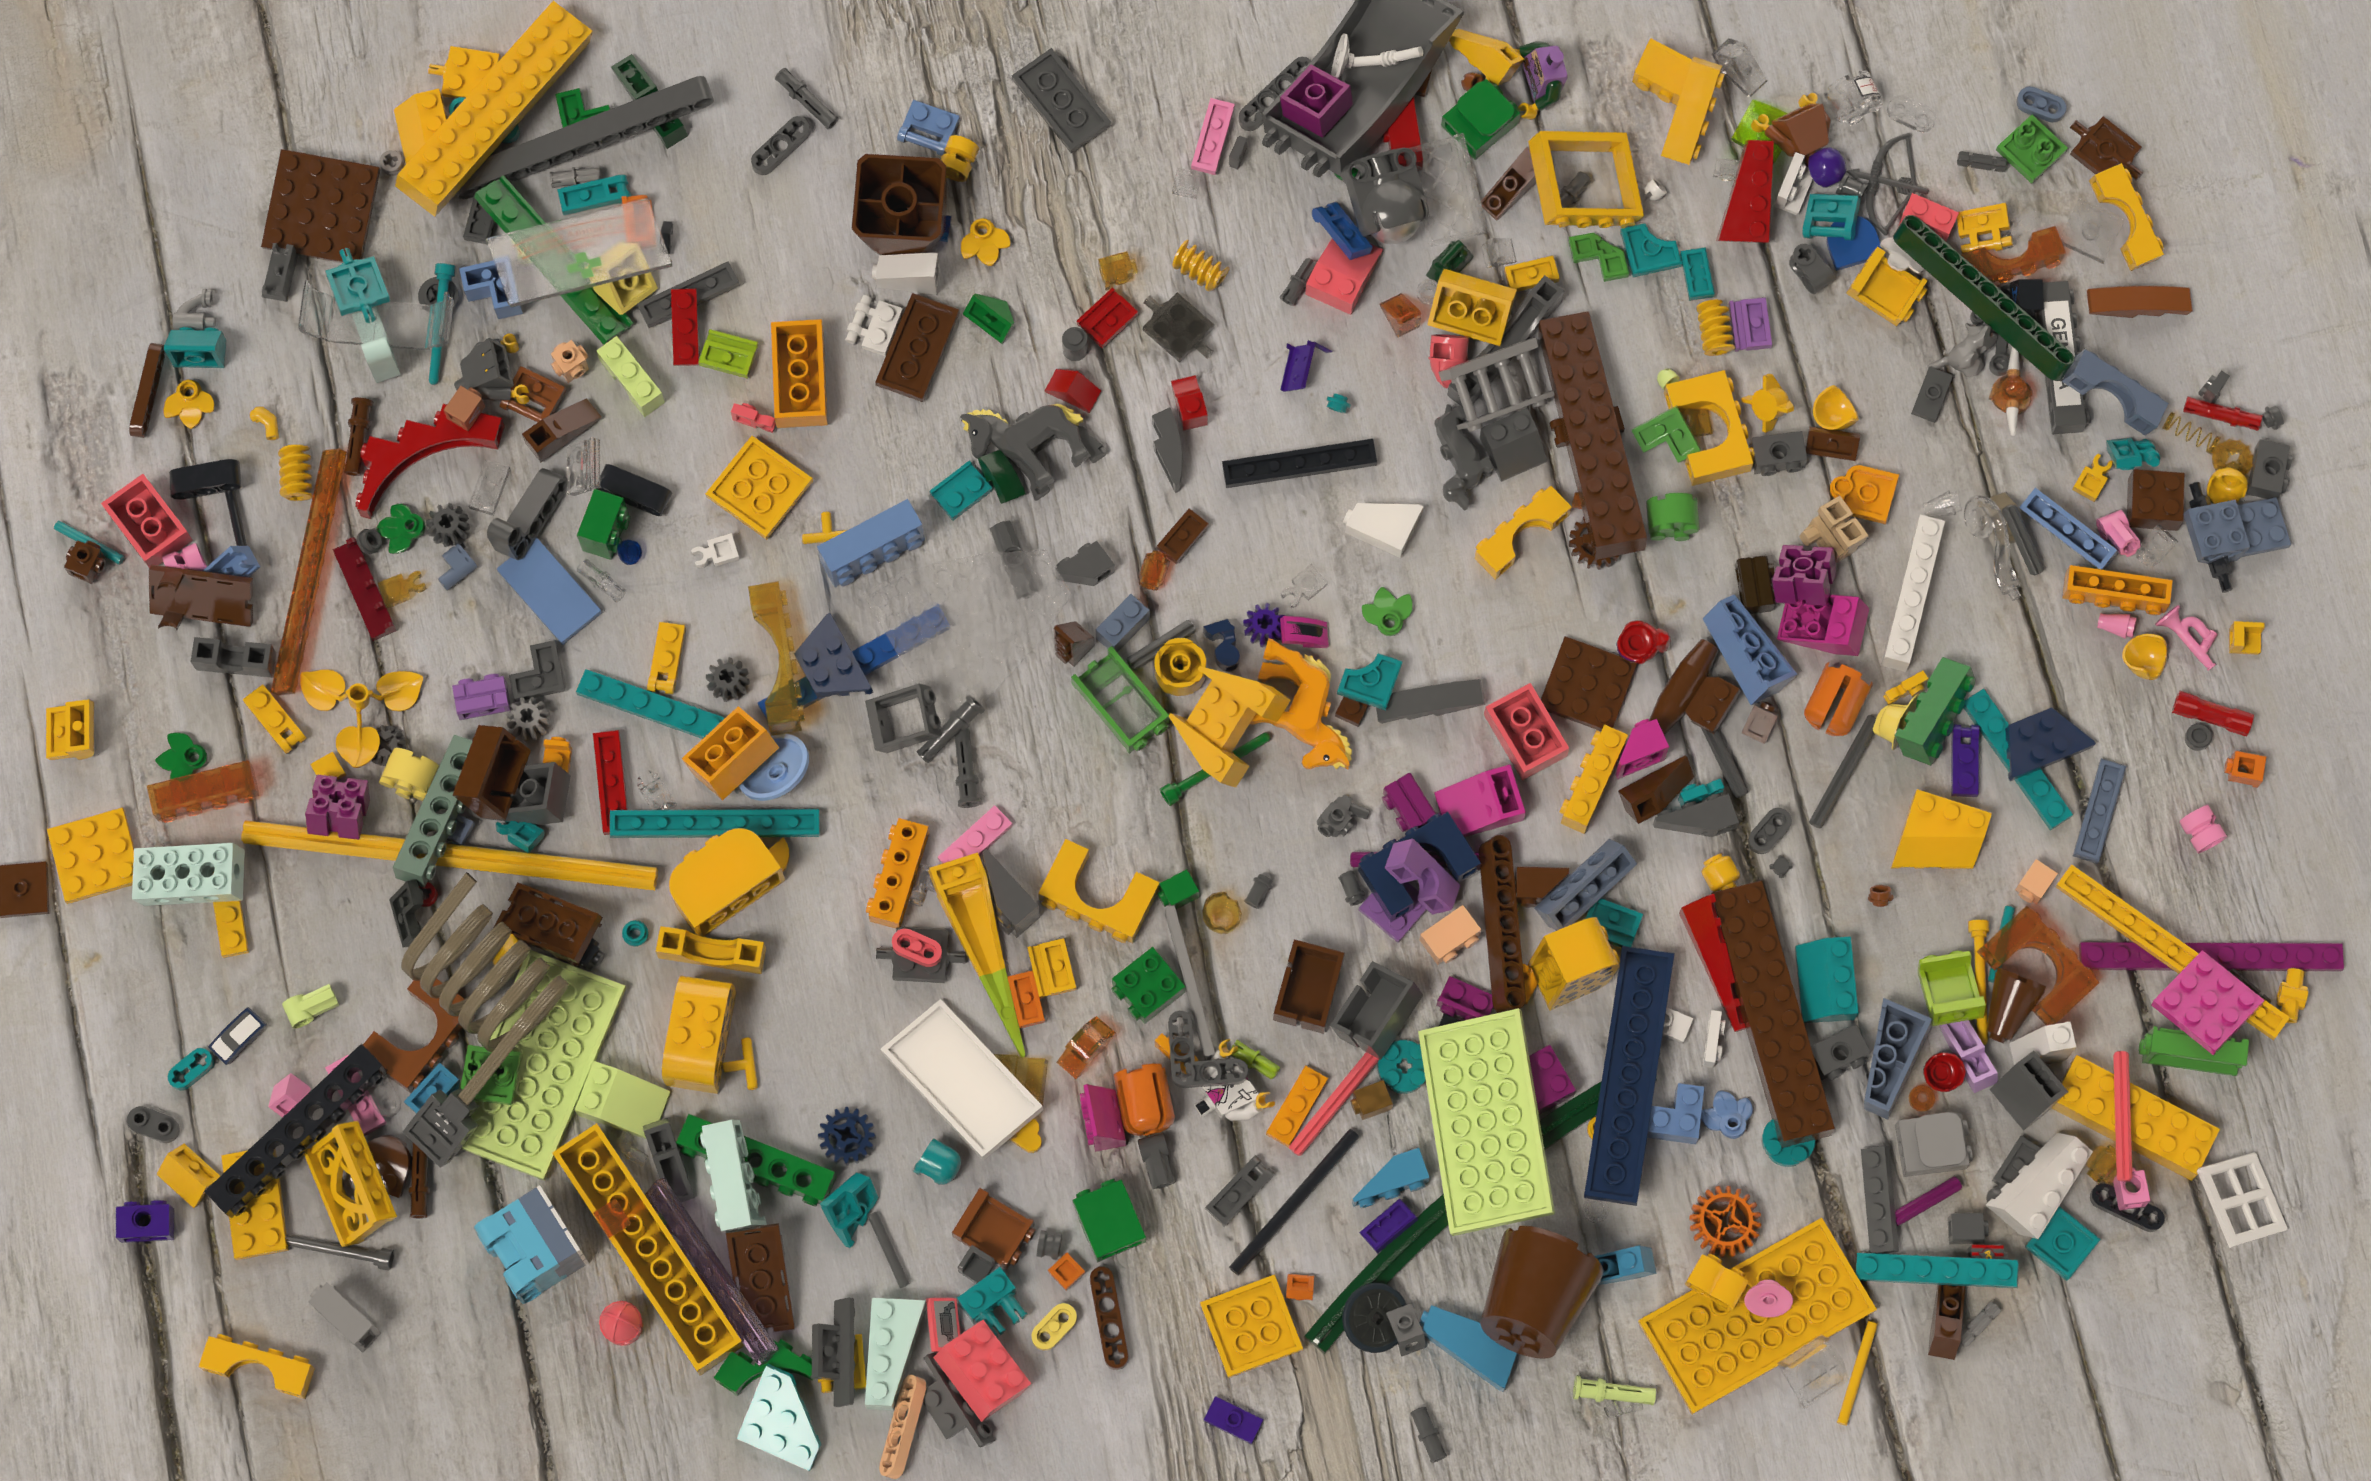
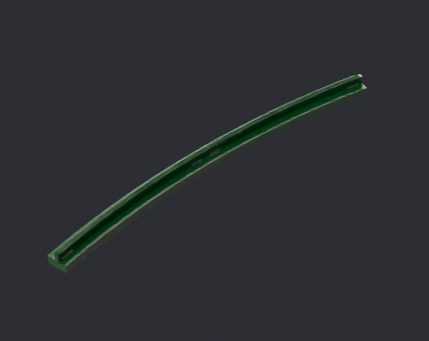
(1434, 1221)

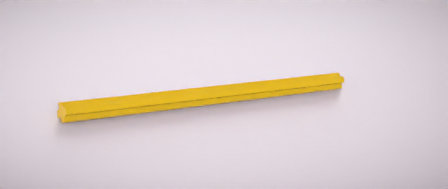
(456, 856)

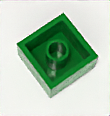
(603, 524)

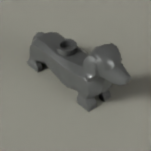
(1463, 456)

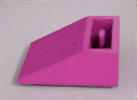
(1827, 628)
(1483, 801)
(1102, 1118)

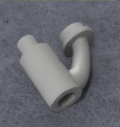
(196, 321)

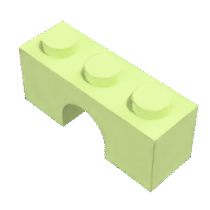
(631, 375)

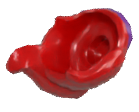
(1642, 642)

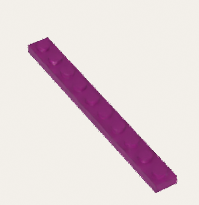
(2229, 955)

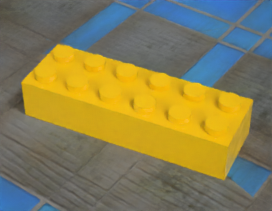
(2157, 1127)

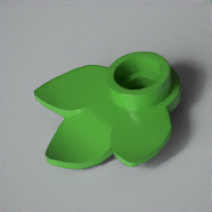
(1387, 609)

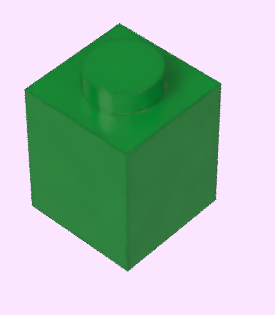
(1178, 890)

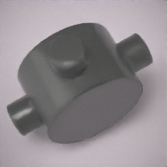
(1780, 866)

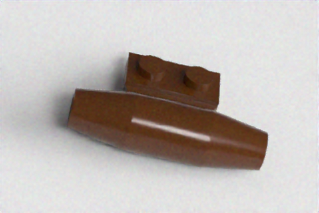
(1694, 693)

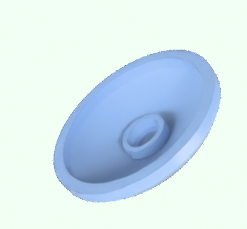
(780, 771)

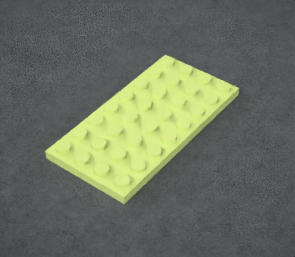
(550, 1071)
(1486, 1122)

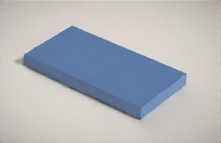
(550, 592)

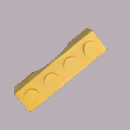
(2115, 188)
(1545, 511)
(727, 954)
(224, 1357)

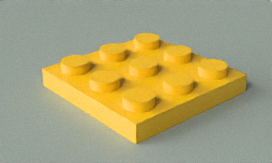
(759, 487)
(93, 855)
(1251, 1326)

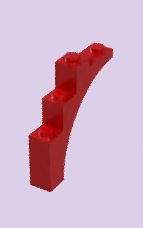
(416, 442)

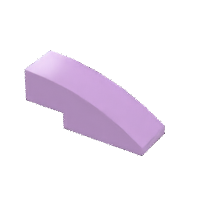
(1969, 1048)

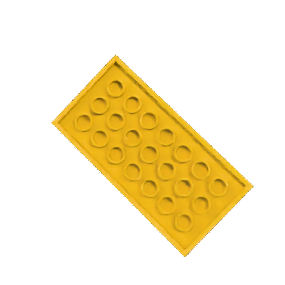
(1721, 1350)

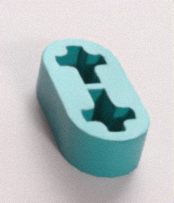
(187, 1064)

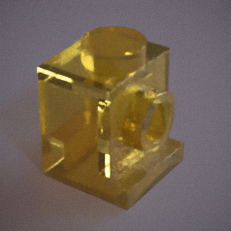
(1117, 269)

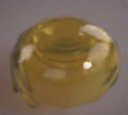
(1221, 913)

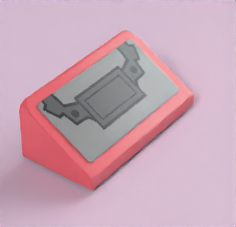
(942, 1321)

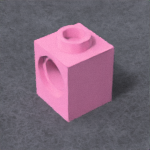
(2129, 1200)

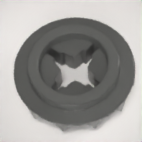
(426, 293)
(397, 741)

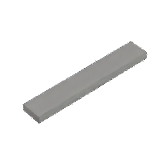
(1189, 982)

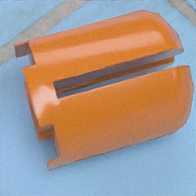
(1826, 690)
(1144, 1100)

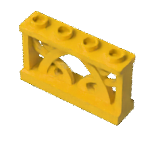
(369, 1193)

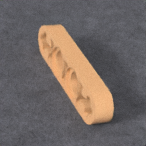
(910, 1399)

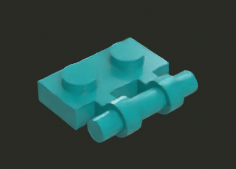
(2129, 454)

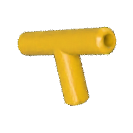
(826, 533)
(746, 1064)

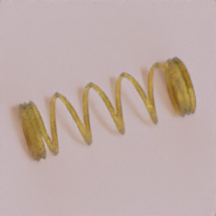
(2211, 449)

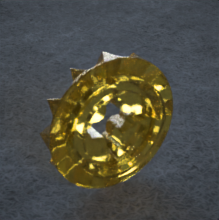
(2233, 447)

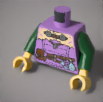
(1545, 75)

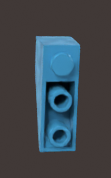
(1399, 1174)
(1627, 1264)

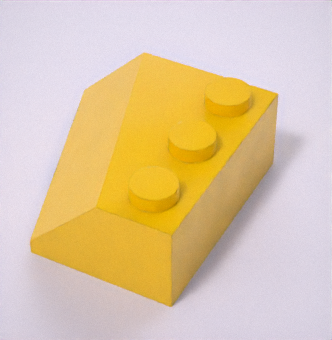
(1940, 834)

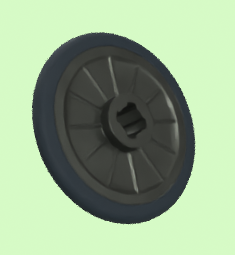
(1358, 1316)

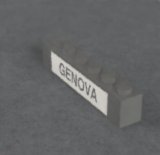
(2064, 402)

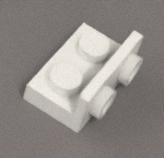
(1794, 186)

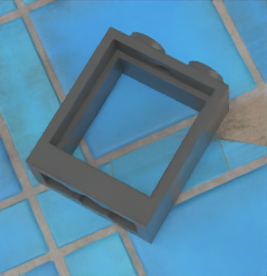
(880, 720)

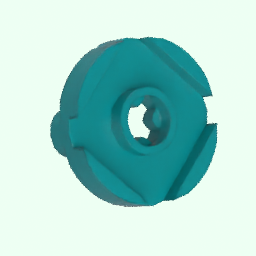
(1394, 1077)
(1784, 1156)

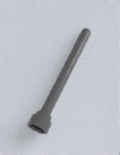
(381, 1258)

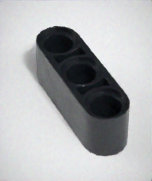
(205, 479)
(635, 490)

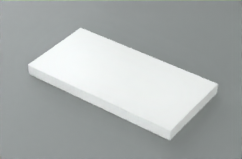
(962, 1079)

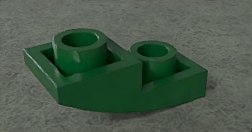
(1004, 478)

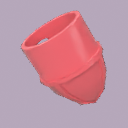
(1447, 352)
(621, 1323)

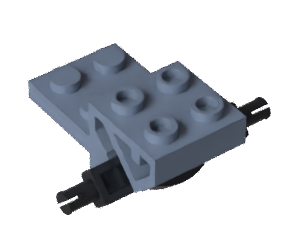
(2232, 531)

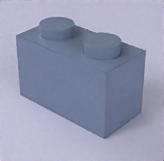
(1123, 623)

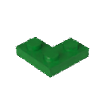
(572, 107)

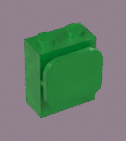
(1482, 117)
(1108, 1219)

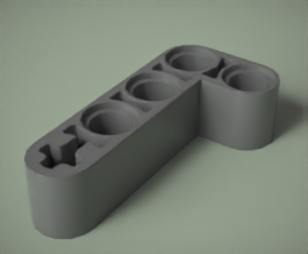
(529, 516)

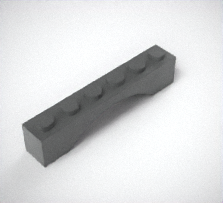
(1524, 323)

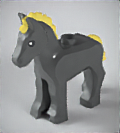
(1030, 436)

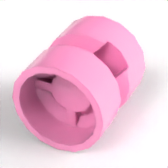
(189, 559)
(2203, 829)

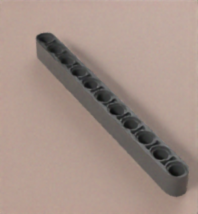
(591, 134)

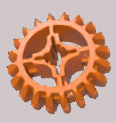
(1736, 1225)

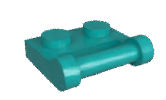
(1831, 209)

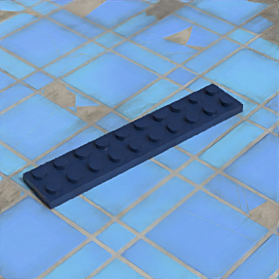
(1629, 1076)

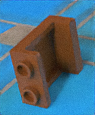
(994, 1229)

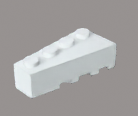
(2041, 1186)

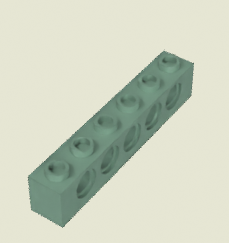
(409, 867)

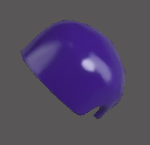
(1827, 167)

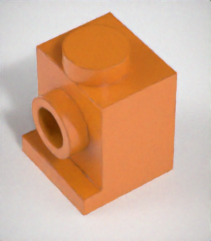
(2251, 763)

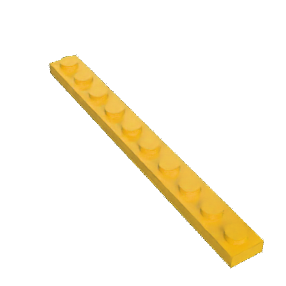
(2150, 936)

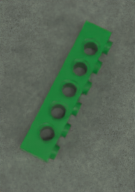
(821, 1178)

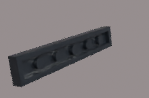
(1299, 463)

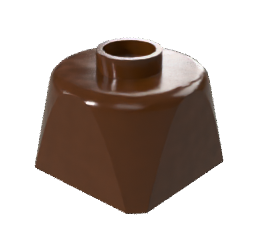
(896, 184)

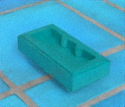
(1697, 274)

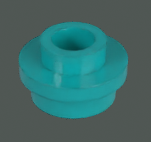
(1338, 403)
(630, 927)

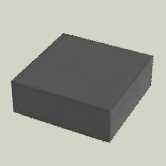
(1238, 152)

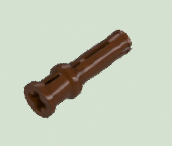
(359, 424)

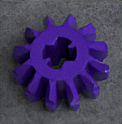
(1256, 621)

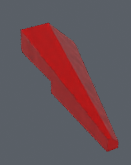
(1706, 934)

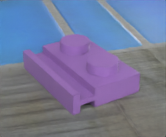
(1750, 324)

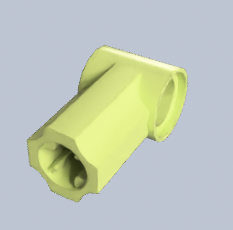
(303, 1008)

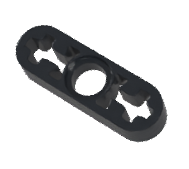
(2140, 1223)

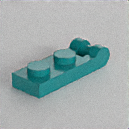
(593, 194)

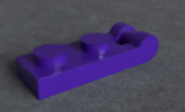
(1965, 761)

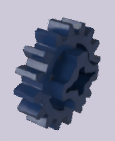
(842, 1147)

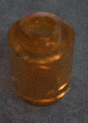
(1153, 570)

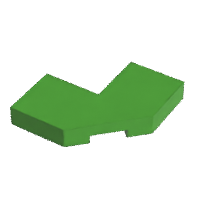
(1592, 247)

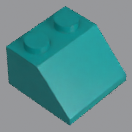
(196, 348)

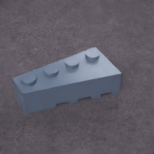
(1895, 1051)

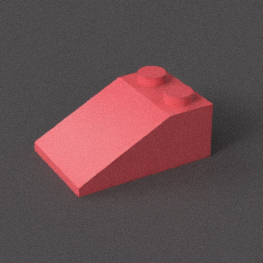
(1341, 280)

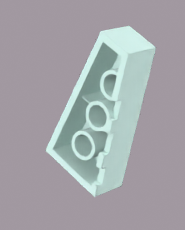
(730, 1176)
(891, 1341)

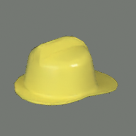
(1892, 718)

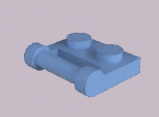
(931, 121)

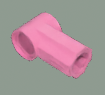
(2117, 530)

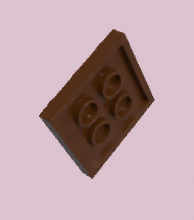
(1587, 684)

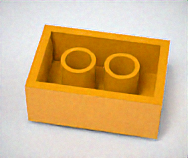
(730, 753)

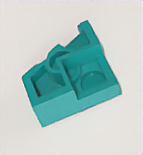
(850, 1206)

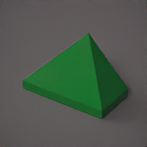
(990, 315)

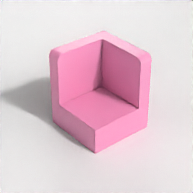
(287, 1094)

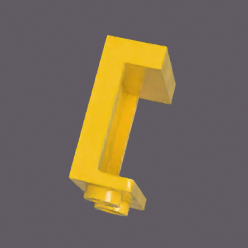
(1885, 289)

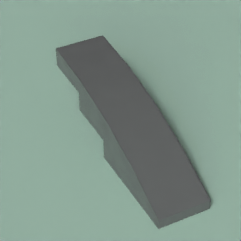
(1432, 699)

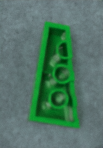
(1935, 711)

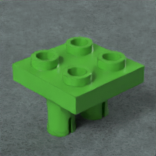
(2031, 149)
(502, 1083)

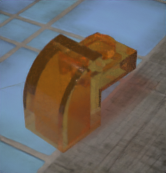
(1085, 1046)

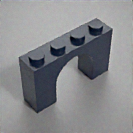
(1438, 836)

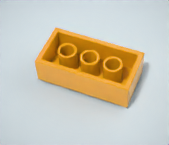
(799, 373)

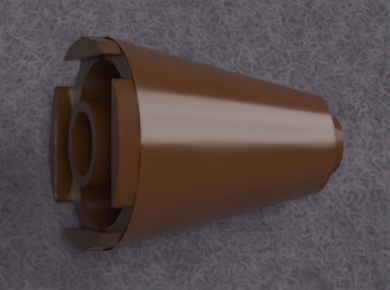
(2011, 1004)

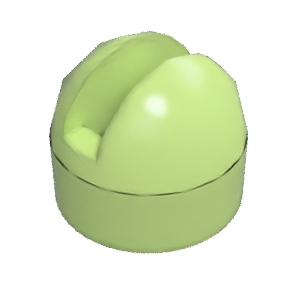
(1666, 377)

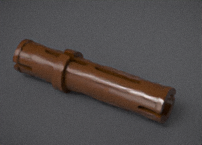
(419, 1183)

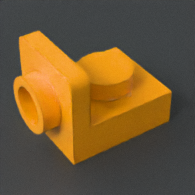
(558, 751)

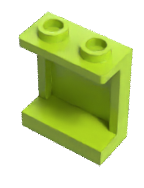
(1950, 988)

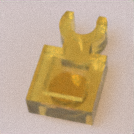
(396, 589)

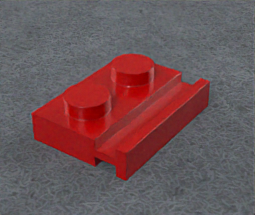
(1107, 318)

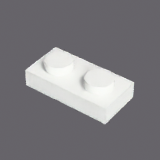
(1714, 1029)

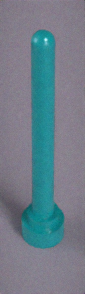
(444, 275)

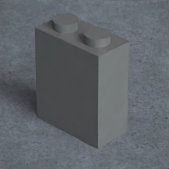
(2028, 1090)

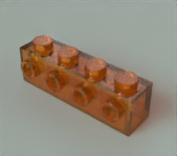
(203, 791)

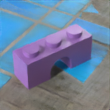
(1436, 886)

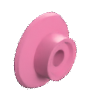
(1768, 1299)

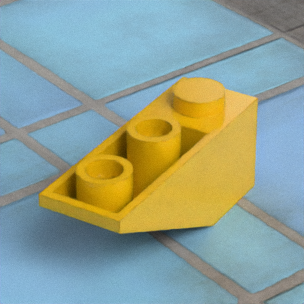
(1491, 56)

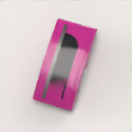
(1304, 631)

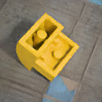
(70, 730)

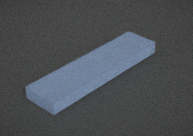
(2099, 811)

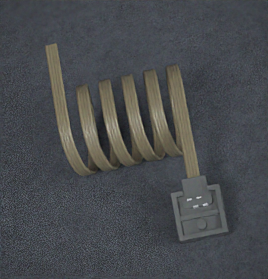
(445, 1120)

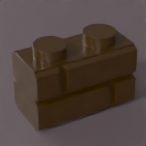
(1755, 584)

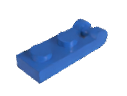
(1342, 230)

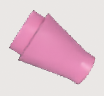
(2118, 624)

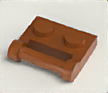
(541, 391)

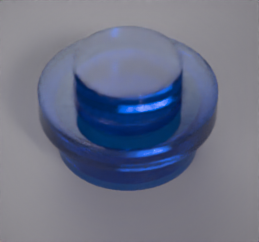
(629, 552)

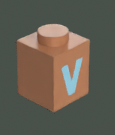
(464, 407)

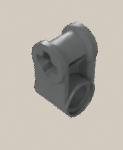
(1812, 272)

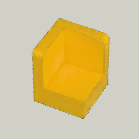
(2245, 637)

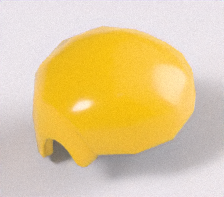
(2226, 485)

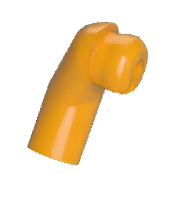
(1530, 981)

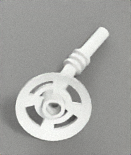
(1344, 59)

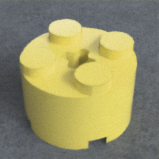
(408, 774)

